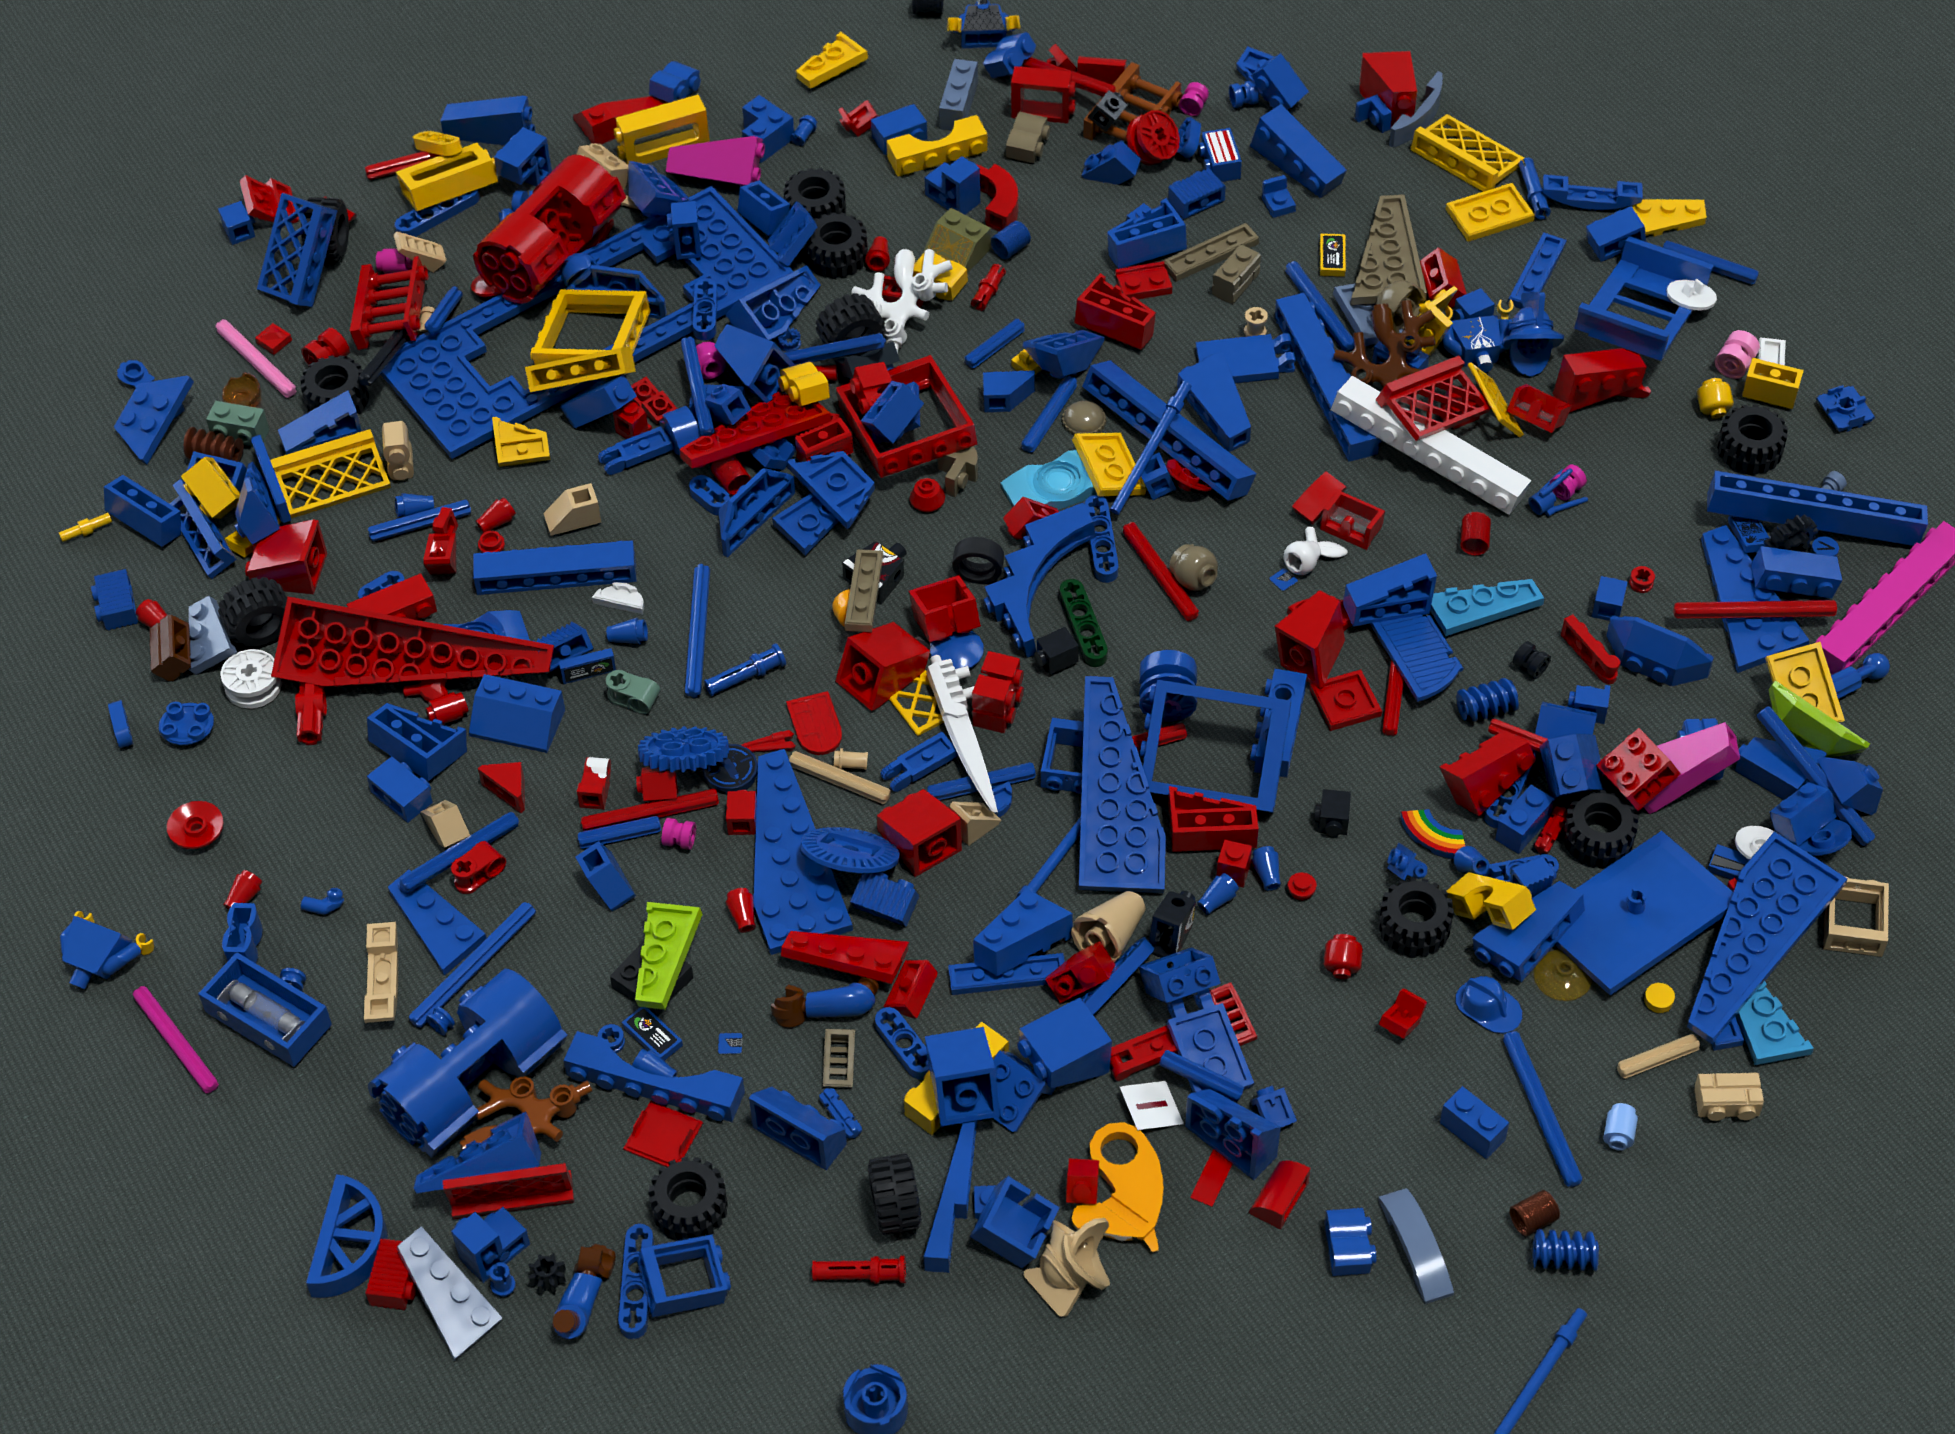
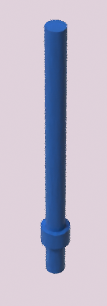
(1173, 407)
(1054, 859)
(1564, 1338)

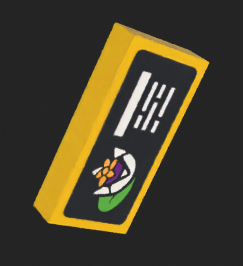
(1332, 255)

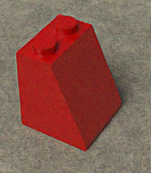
(1392, 79)
(290, 557)
(1312, 637)
(880, 664)
(921, 830)

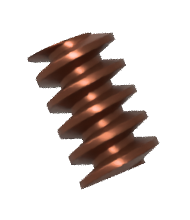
(212, 445)

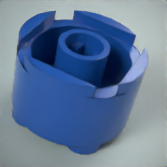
(875, 1400)

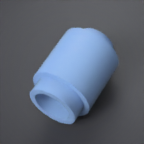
(1620, 1126)

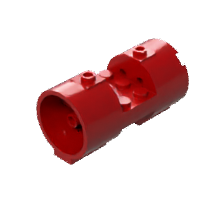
(548, 228)

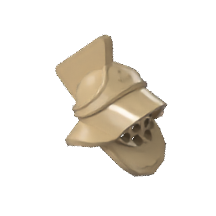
(1069, 1265)

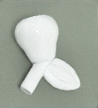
(1302, 556)

